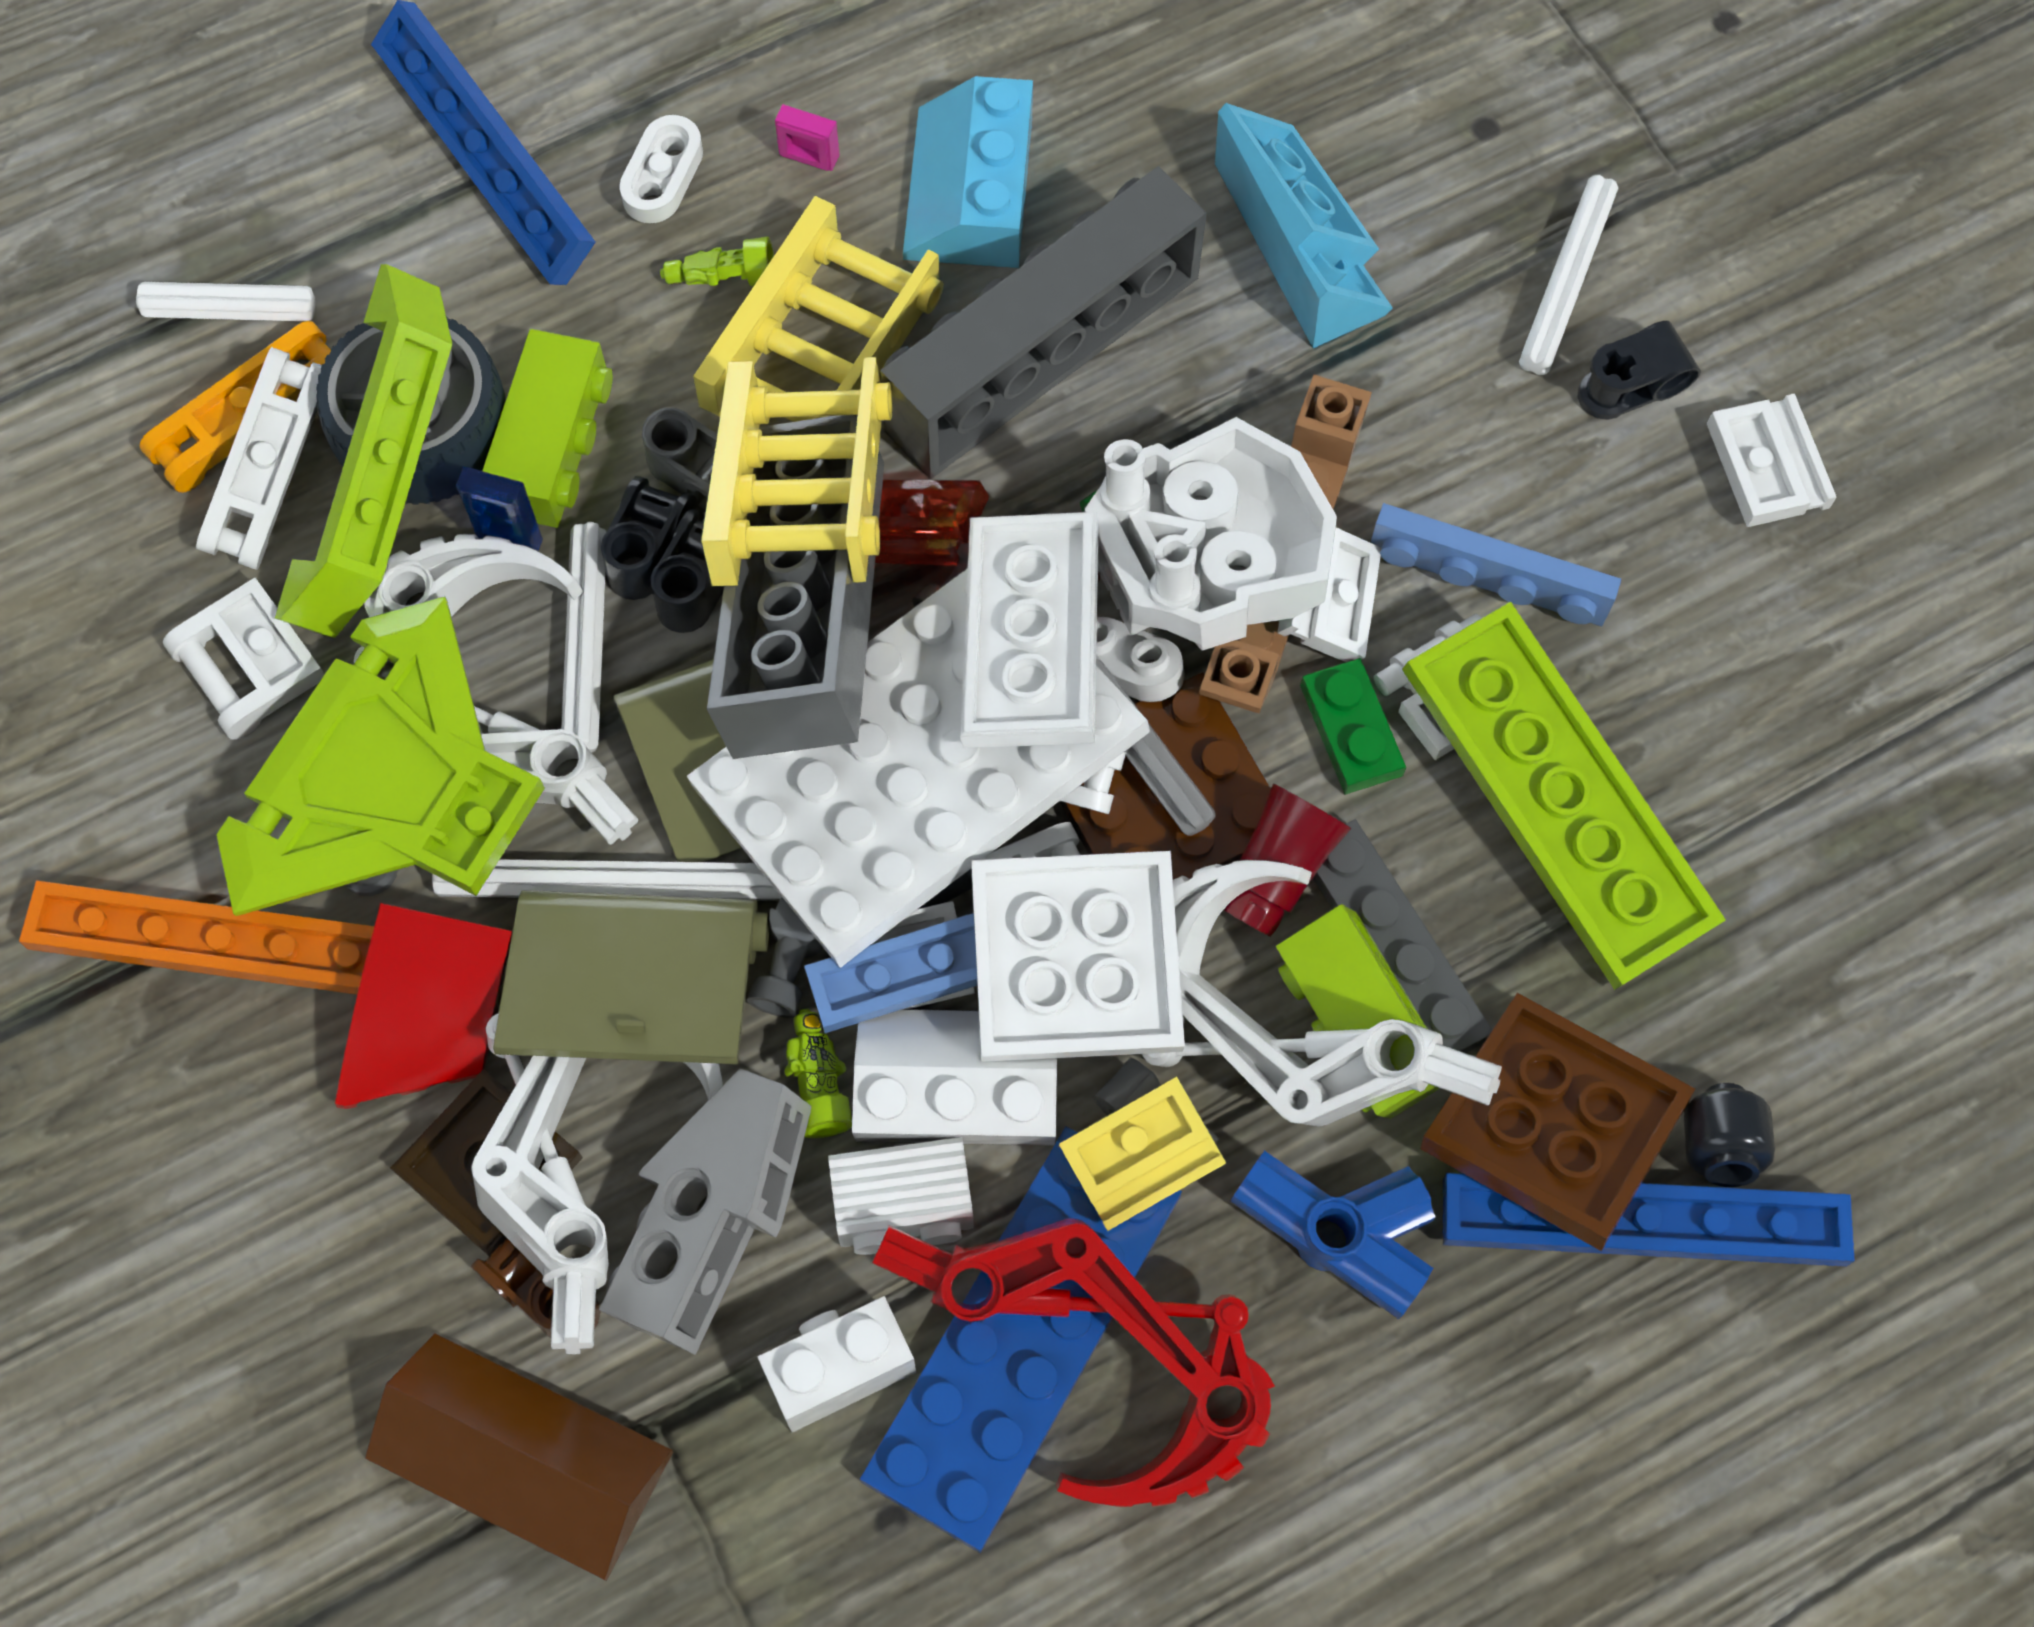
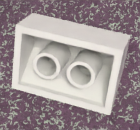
(926, 1083)

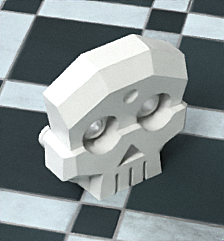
(1174, 553)

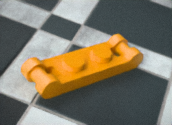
(218, 412)

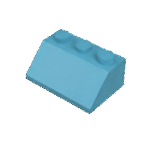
(971, 174)

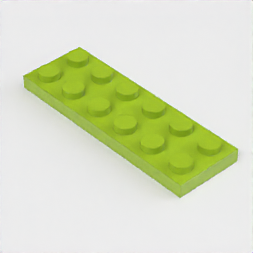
(1563, 795)

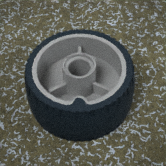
(460, 422)

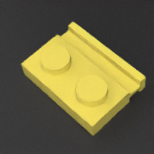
(1142, 1153)

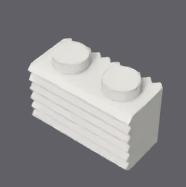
(903, 1186)

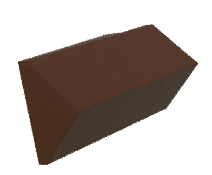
(516, 1454)

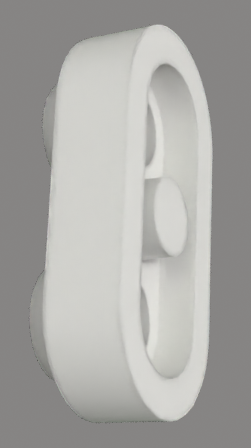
(657, 173)
(1126, 660)

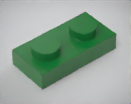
(1352, 726)

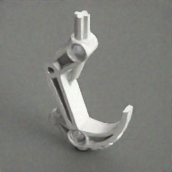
(460, 572)
(1353, 1063)
(545, 1208)

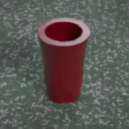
(1290, 834)

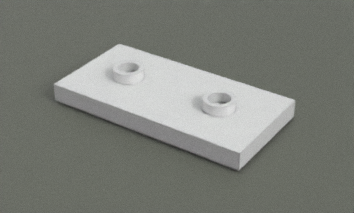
(1030, 631)

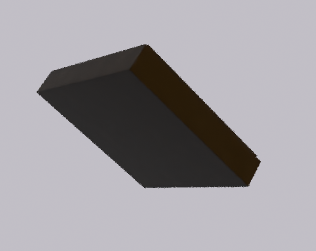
(442, 1159)

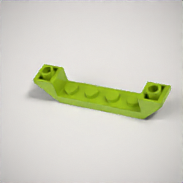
(380, 457)

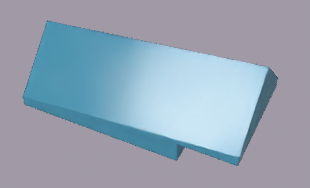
(1299, 224)

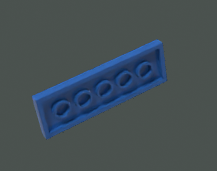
(1001, 1379)

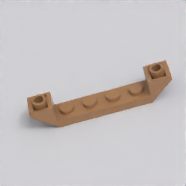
(1326, 438)

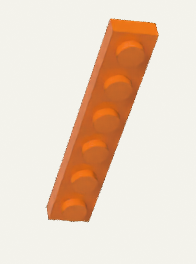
(196, 937)

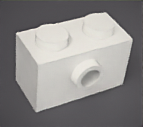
(837, 1362)

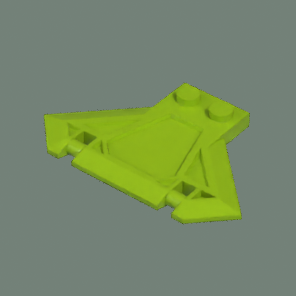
(379, 775)

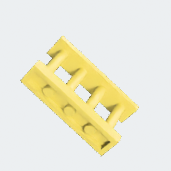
(789, 285)
(742, 447)

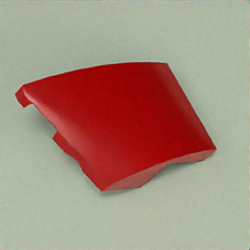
(421, 1005)

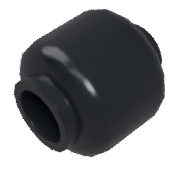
(1729, 1135)

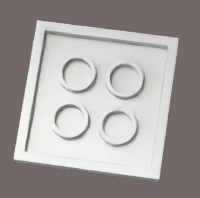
(1077, 956)

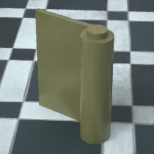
(672, 739)
(628, 976)

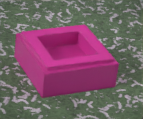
(807, 138)

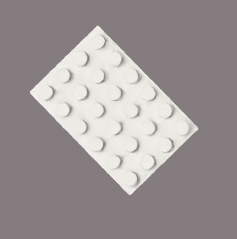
(894, 819)

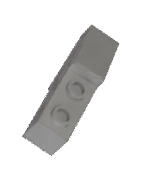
(744, 1160)

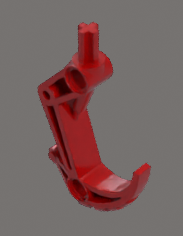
(1022, 1279)

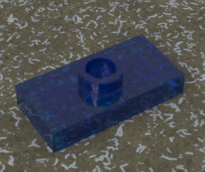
(499, 507)

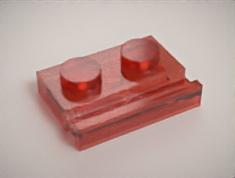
(927, 519)

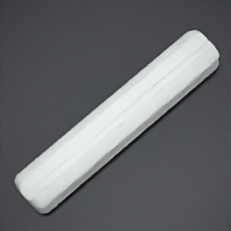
(225, 301)

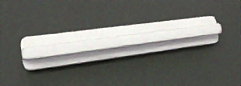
(1568, 275)
(584, 635)

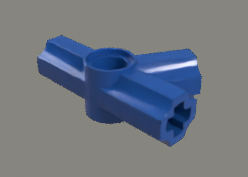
(1367, 1216)

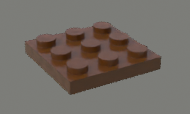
(1216, 761)
(1566, 1125)

